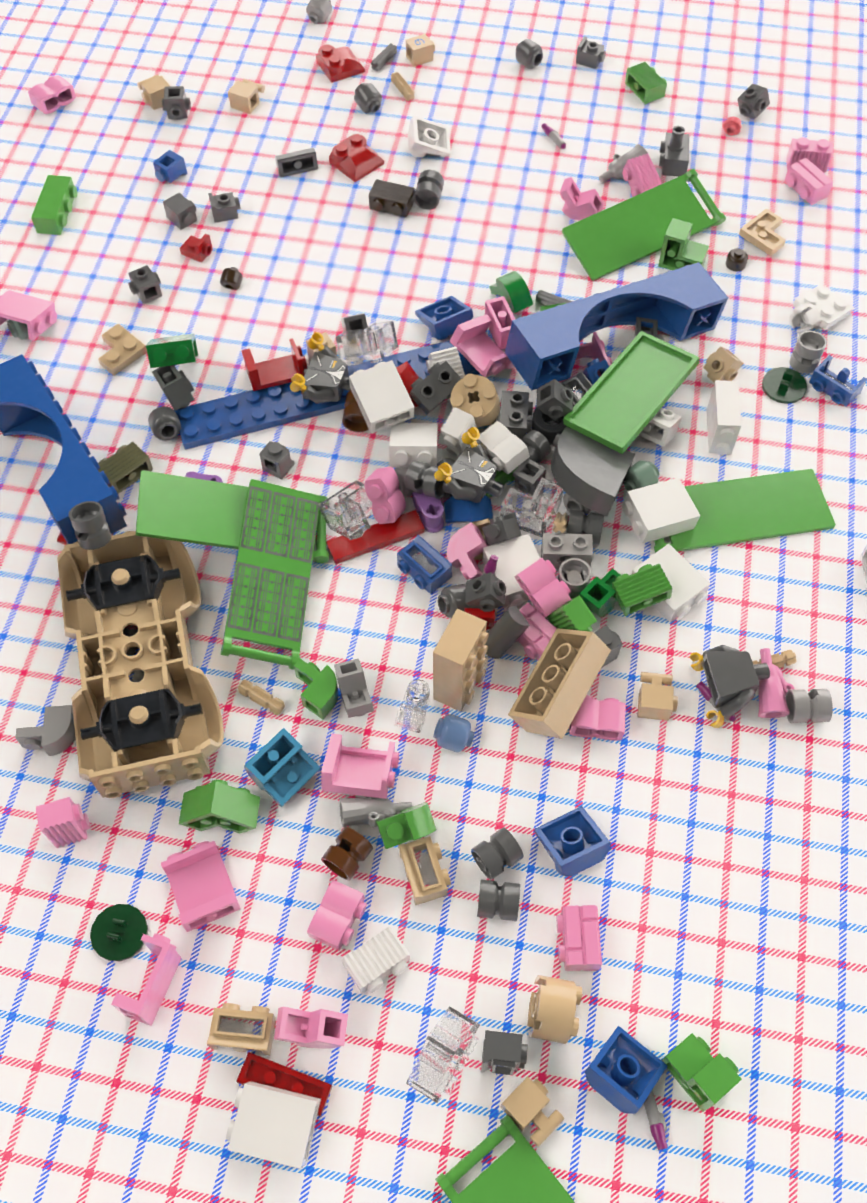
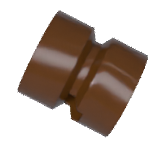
(352, 416)
(349, 850)

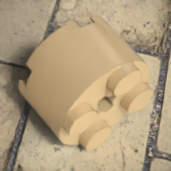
(469, 391)
(553, 1009)

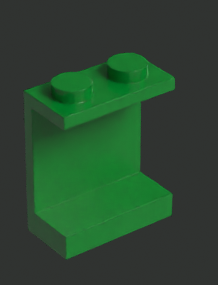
(172, 350)

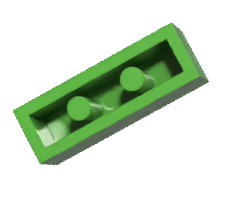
(54, 205)

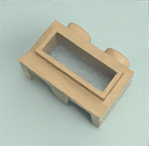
(423, 870)
(242, 1028)

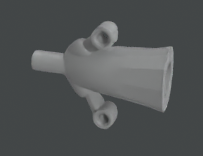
(616, 166)
(368, 810)

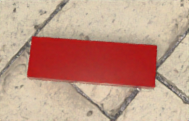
(273, 1074)

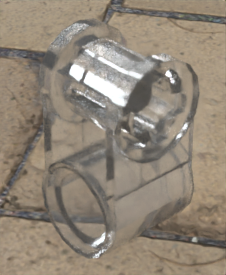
(413, 709)

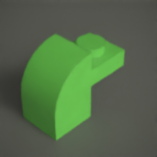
(322, 688)
(406, 826)

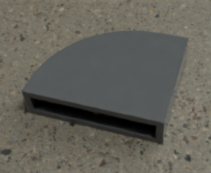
(589, 470)

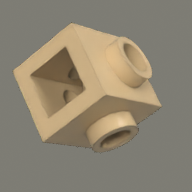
(722, 365)

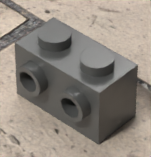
(174, 386)
(435, 387)
(515, 412)

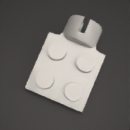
(819, 308)

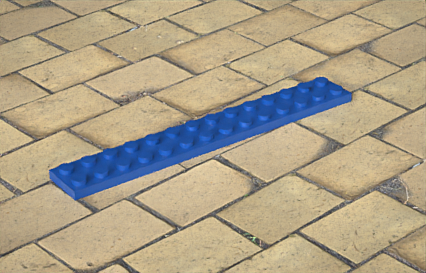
(279, 405)

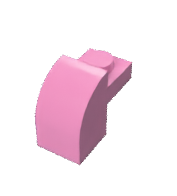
(579, 204)
(462, 549)
(311, 1029)

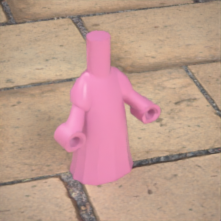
(772, 690)

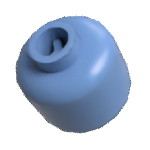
(453, 733)

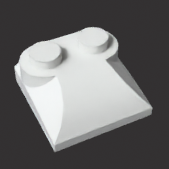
(428, 137)

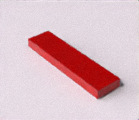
(376, 537)

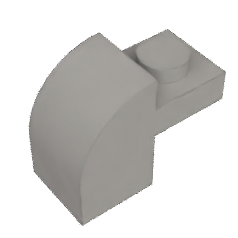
(353, 688)
(54, 735)

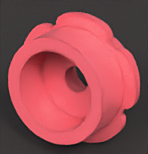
(732, 126)

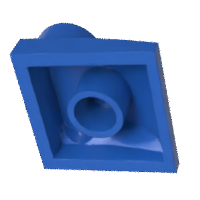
(444, 316)
(573, 842)
(624, 1072)

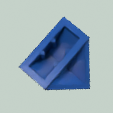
(467, 510)

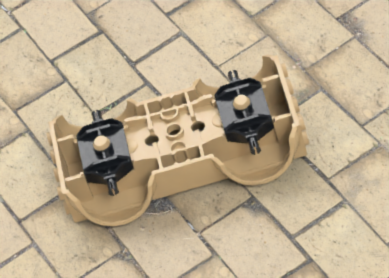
(170, 719)

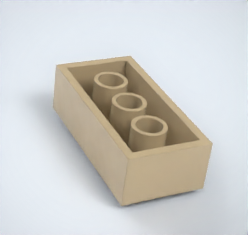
(459, 660)
(559, 682)

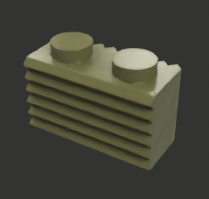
(125, 466)

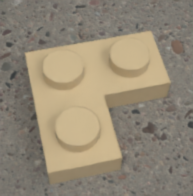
(761, 232)
(124, 349)

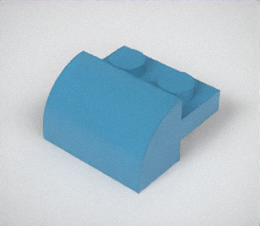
(281, 767)

